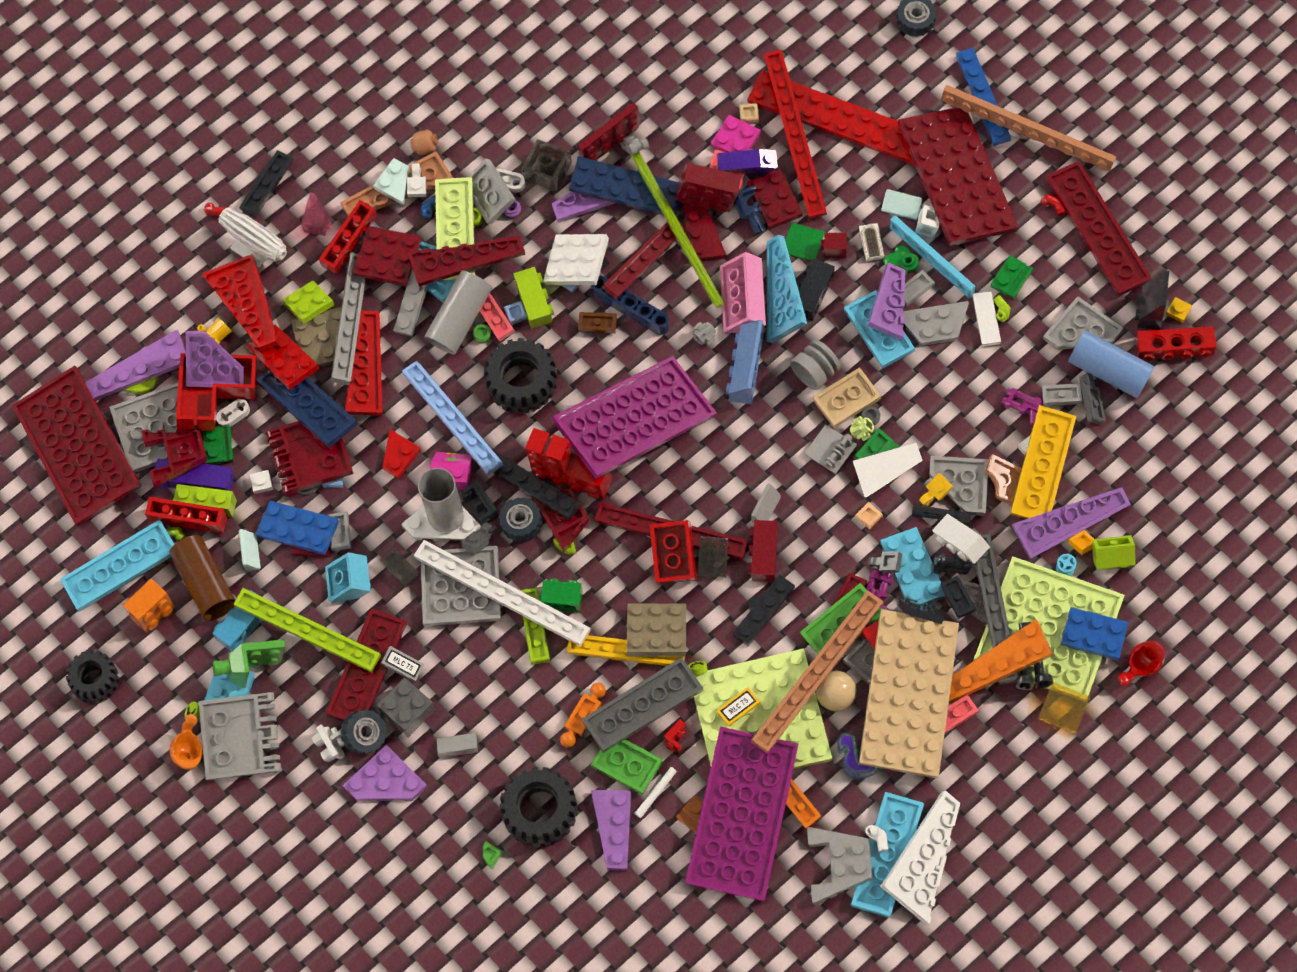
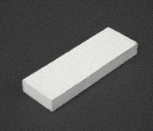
(986, 319)

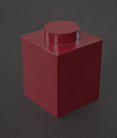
(834, 245)

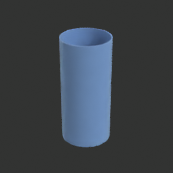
(1111, 364)

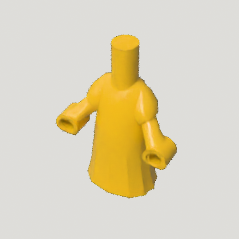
(217, 330)

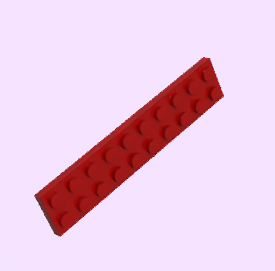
(837, 118)

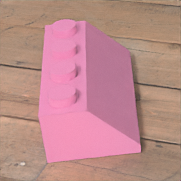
(742, 292)

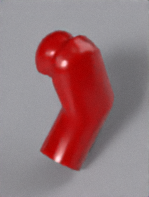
(1054, 201)
(210, 210)

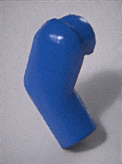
(427, 207)

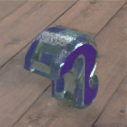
(847, 745)

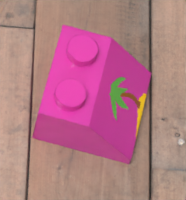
(457, 464)

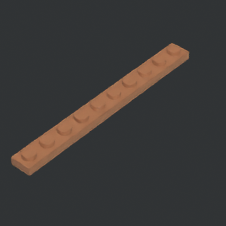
(1028, 128)
(817, 672)

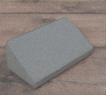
(766, 504)
(457, 745)

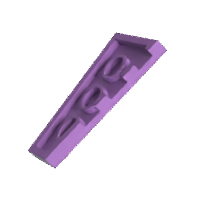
(613, 820)

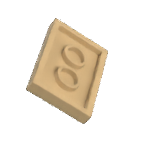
(846, 397)

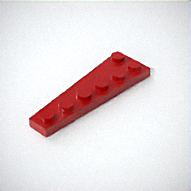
(365, 388)

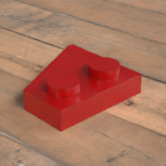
(399, 454)

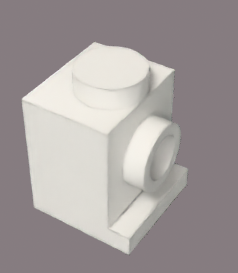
(927, 222)

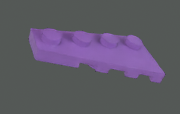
(576, 204)
(889, 303)

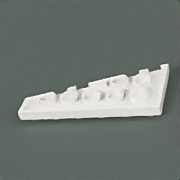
(922, 862)

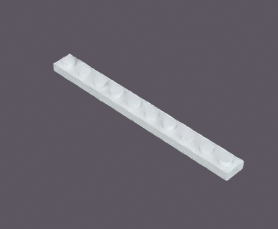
(502, 593)

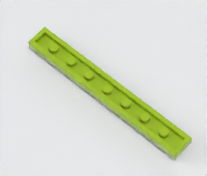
(307, 630)

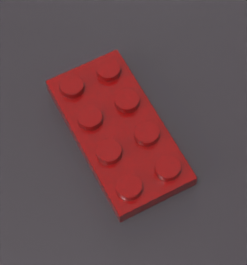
(285, 360)

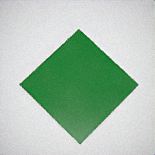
(803, 241)

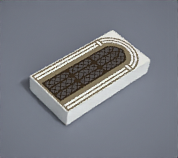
(871, 242)

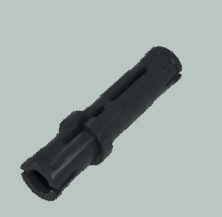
(939, 514)

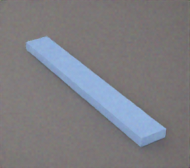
(452, 418)

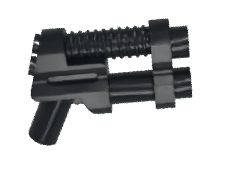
(952, 565)

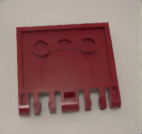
(306, 458)

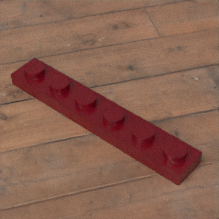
(640, 261)

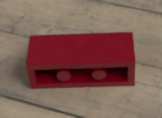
(763, 550)

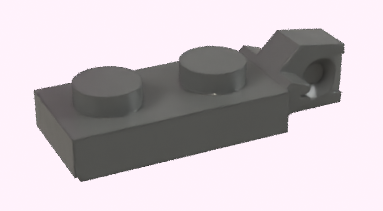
(1092, 399)

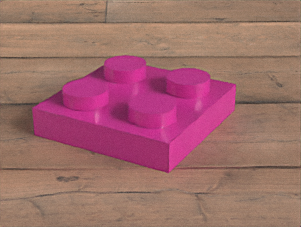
(735, 136)

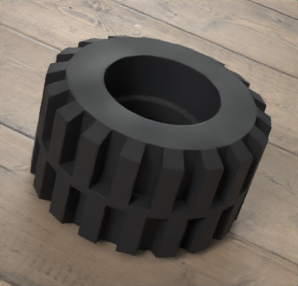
(85, 664)

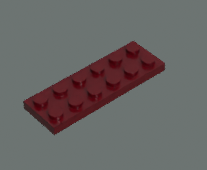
(358, 686)

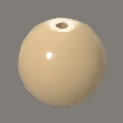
(837, 691)

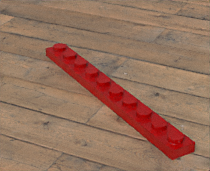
(795, 134)

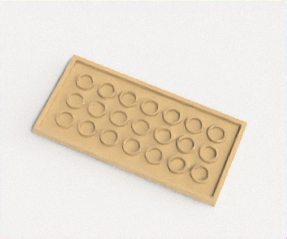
(909, 694)

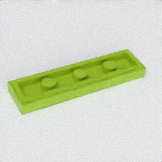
(535, 635)

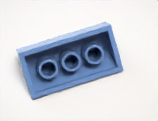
(746, 362)

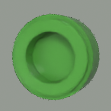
(482, 333)

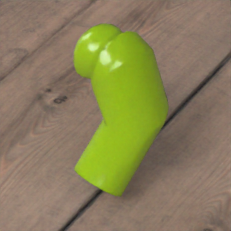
(1004, 309)

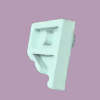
(393, 181)

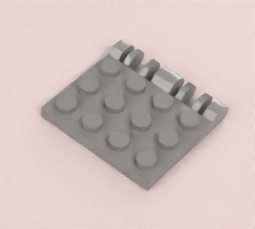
(235, 736)

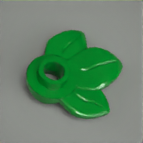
(900, 259)

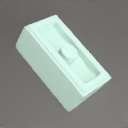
(901, 204)
(249, 550)

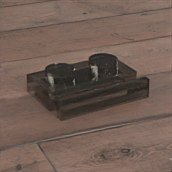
(713, 557)

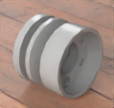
(815, 364)

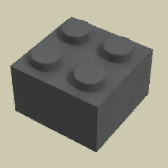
(406, 707)

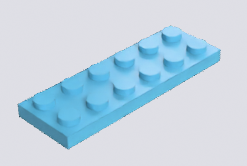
(118, 565)
(900, 821)

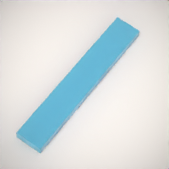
(932, 256)

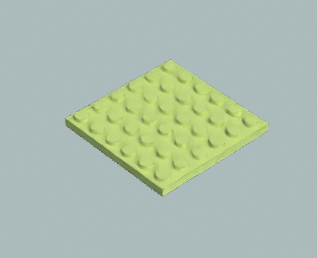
(1047, 595)
(770, 682)

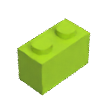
(1113, 552)

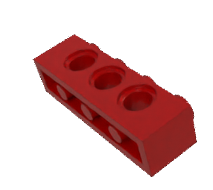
(347, 237)
(1184, 336)
(186, 515)

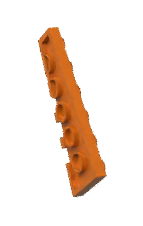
(1007, 658)

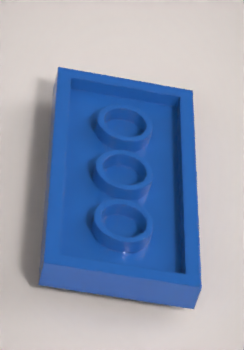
(297, 527)

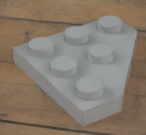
(1077, 318)
(968, 481)

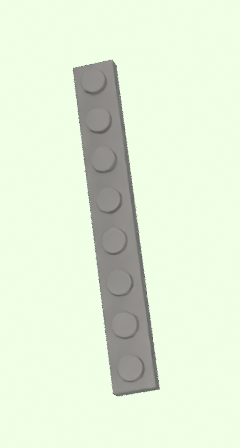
(348, 325)

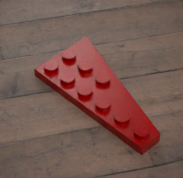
(243, 294)

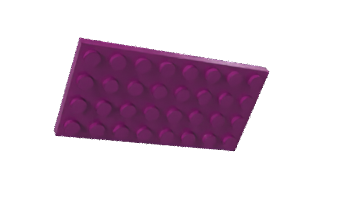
(634, 416)
(741, 815)

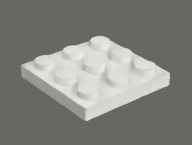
(576, 259)

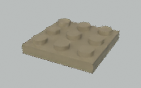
(319, 336)
(656, 630)

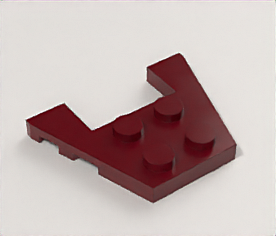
(183, 449)

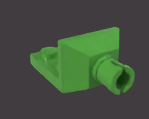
(247, 656)

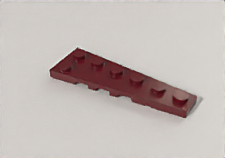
(447, 262)

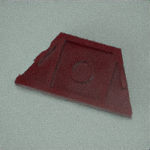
(563, 529)

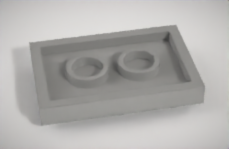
(490, 191)

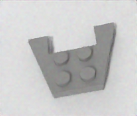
(849, 862)

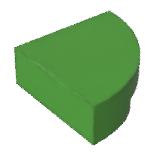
(491, 854)

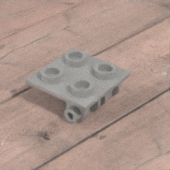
(830, 449)

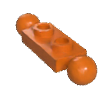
(584, 707)

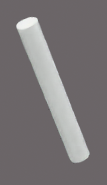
(655, 792)

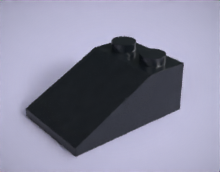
(1152, 302)

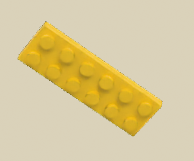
(1043, 463)

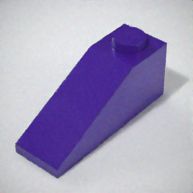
(748, 161)

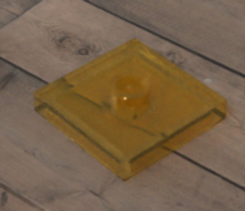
(1064, 707)

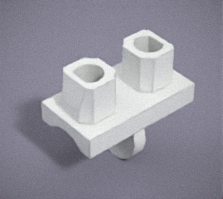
(332, 740)

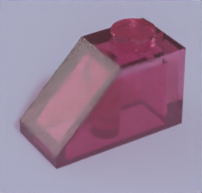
(315, 217)

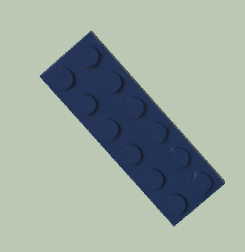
(620, 185)
(311, 408)

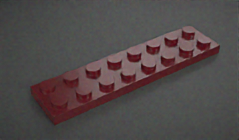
(1098, 228)

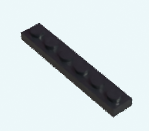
(536, 488)

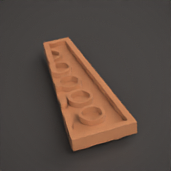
(431, 167)

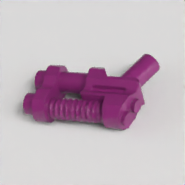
(1029, 405)
(885, 581)

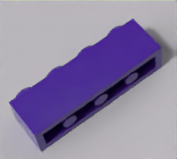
(201, 476)

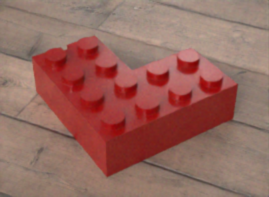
(199, 404)
(563, 466)

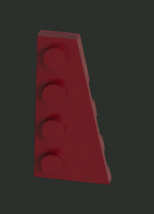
(702, 233)

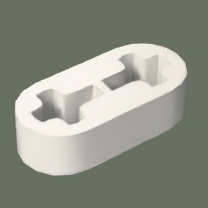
(232, 413)

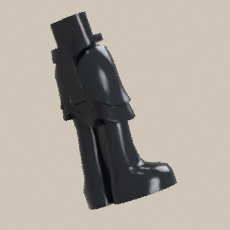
(1025, 680)

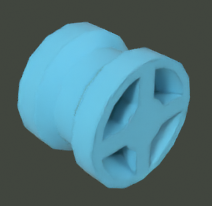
(1064, 561)

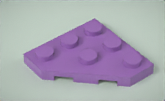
(209, 362)
(385, 779)

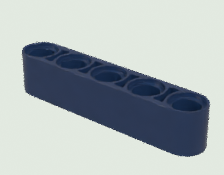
(635, 311)

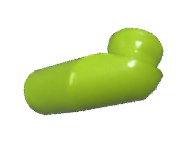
(176, 532)

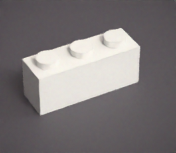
(960, 539)

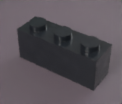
(814, 286)

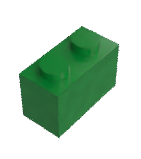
(562, 595)

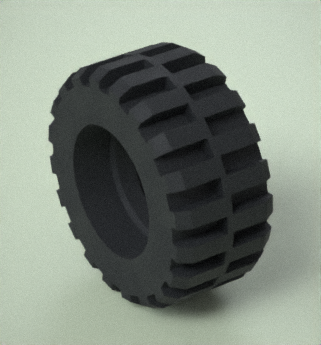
(515, 354)
(529, 783)

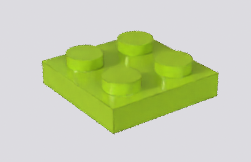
(308, 302)

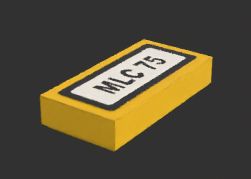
(738, 707)

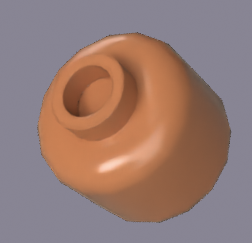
(424, 142)

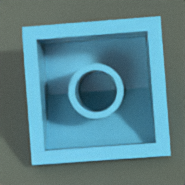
(347, 578)

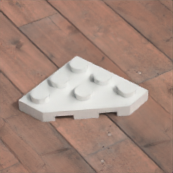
(419, 527)

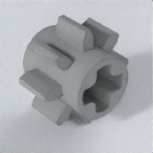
(704, 333)

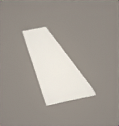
(884, 467)

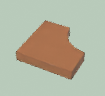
(1005, 478)

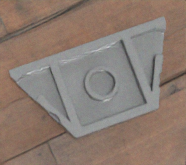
(936, 323)

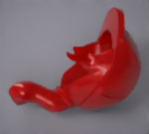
(1143, 661)

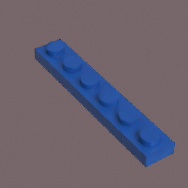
(980, 88)

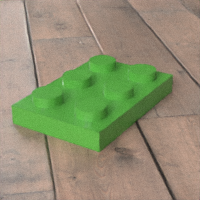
(628, 765)

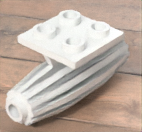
(251, 237)

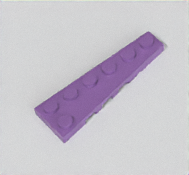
(142, 366)
(1057, 525)

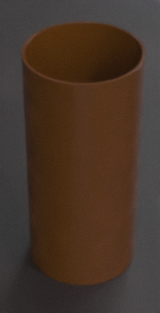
(202, 577)

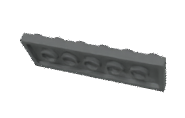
(642, 705)

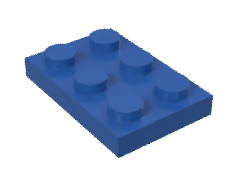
(1094, 633)

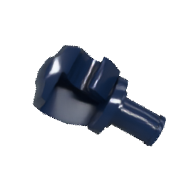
(749, 212)

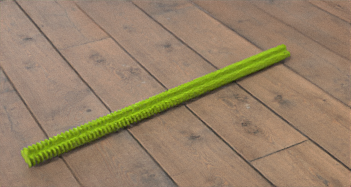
(677, 229)

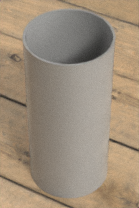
(458, 312)
(441, 500)

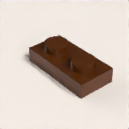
(597, 322)

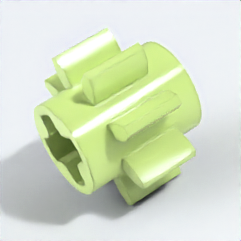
(862, 428)

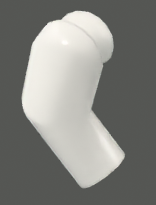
(879, 836)

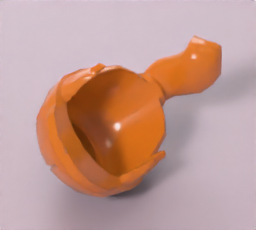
(185, 747)

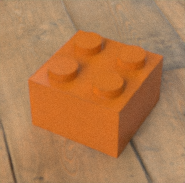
(149, 606)

